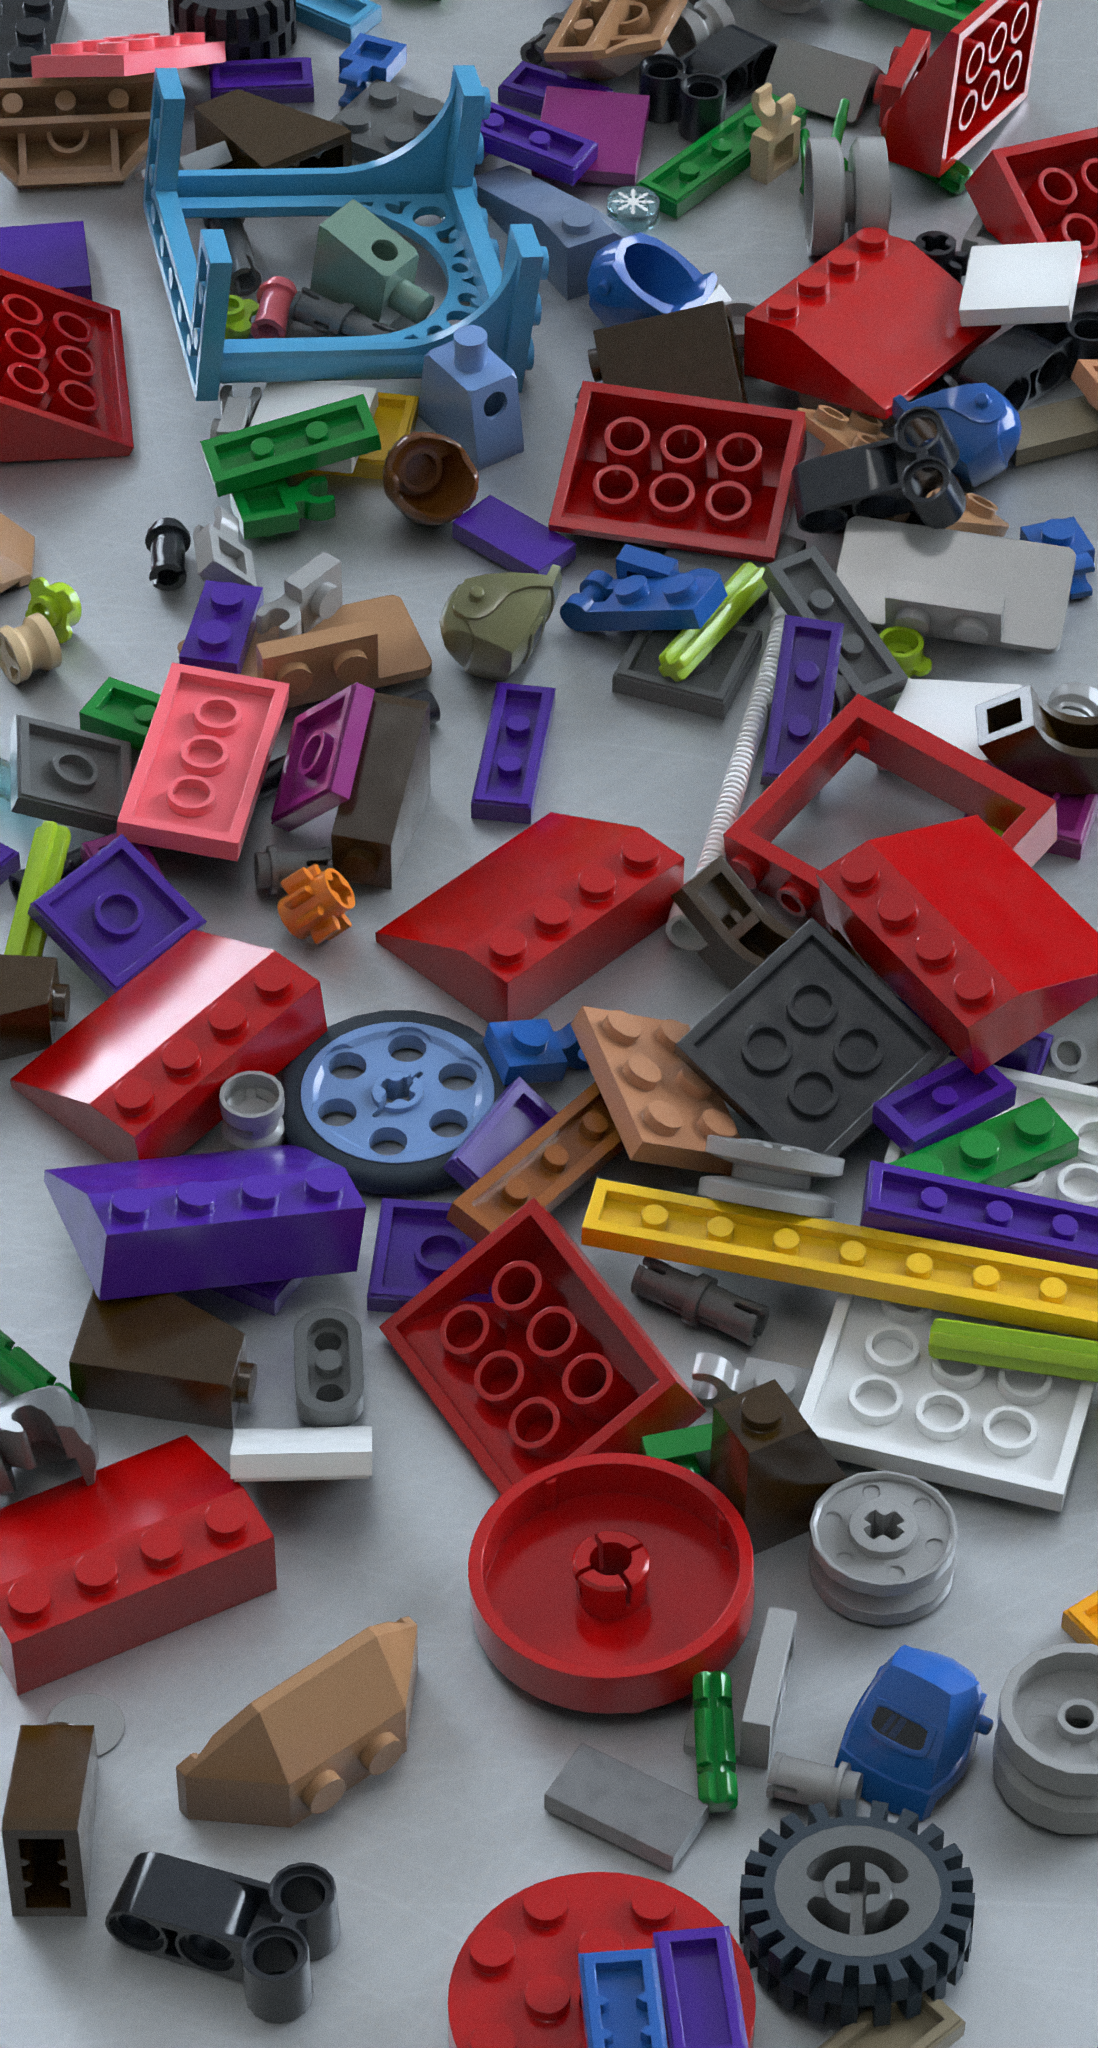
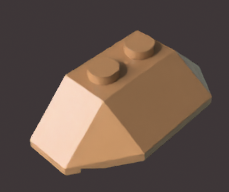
(610, 36)
(73, 129)
(309, 1735)

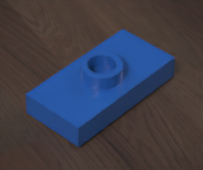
(622, 1999)

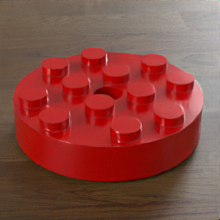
(611, 1582)
(520, 1963)

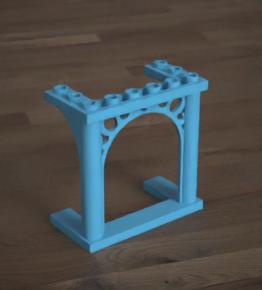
(417, 180)

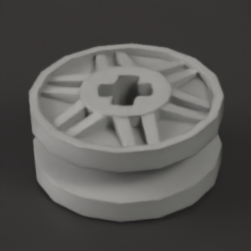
(771, 1176)
(882, 1547)

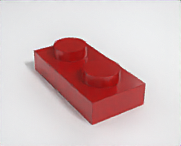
(903, 68)

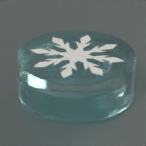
(634, 208)

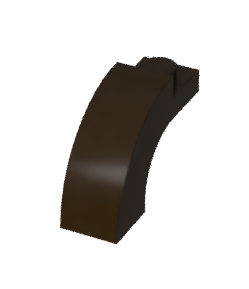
(1039, 742)
(733, 923)

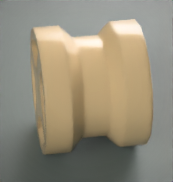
(28, 648)

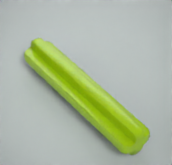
(694, 644)
(41, 873)
(1014, 1349)

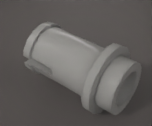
(813, 1782)

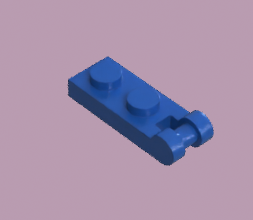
(642, 602)

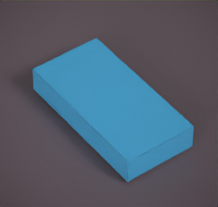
(339, 17)

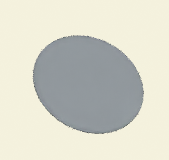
(92, 1710)

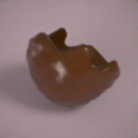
(429, 478)

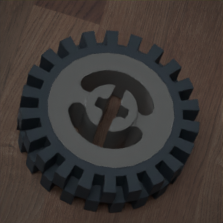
(912, 1912)

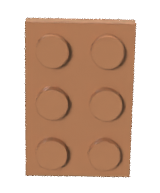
(650, 1092)

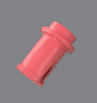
(273, 310)

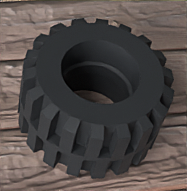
(247, 26)

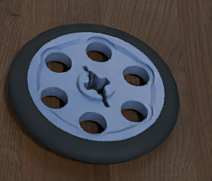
(368, 1044)

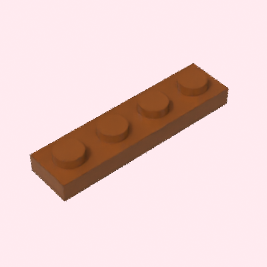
(543, 1167)

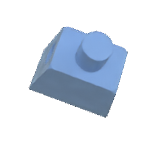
(472, 398)

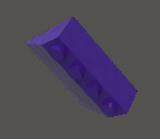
(209, 1219)

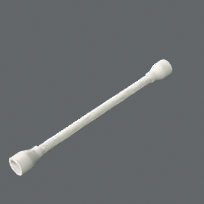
(678, 926)

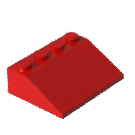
(964, 87)
(1043, 194)
(862, 326)
(60, 375)
(679, 472)
(539, 915)
(963, 935)
(152, 1058)
(547, 1365)
(125, 1560)

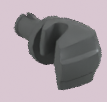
(44, 1430)

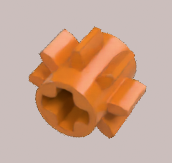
(316, 903)

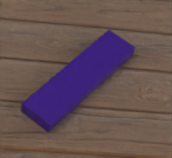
(979, 1215)

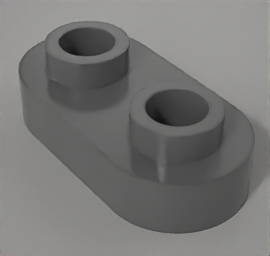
(328, 1368)

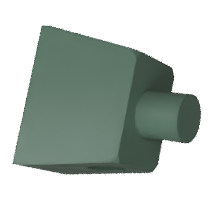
(368, 266)

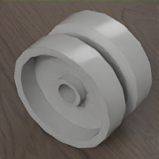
(840, 196)
(1050, 1738)

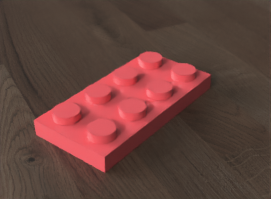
(127, 55)
(203, 762)

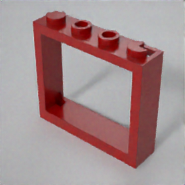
(906, 751)

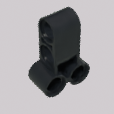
(705, 80)
(1033, 357)
(883, 478)
(232, 1925)

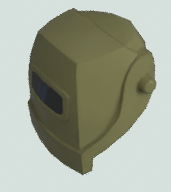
(498, 620)

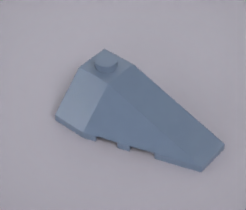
(560, 221)

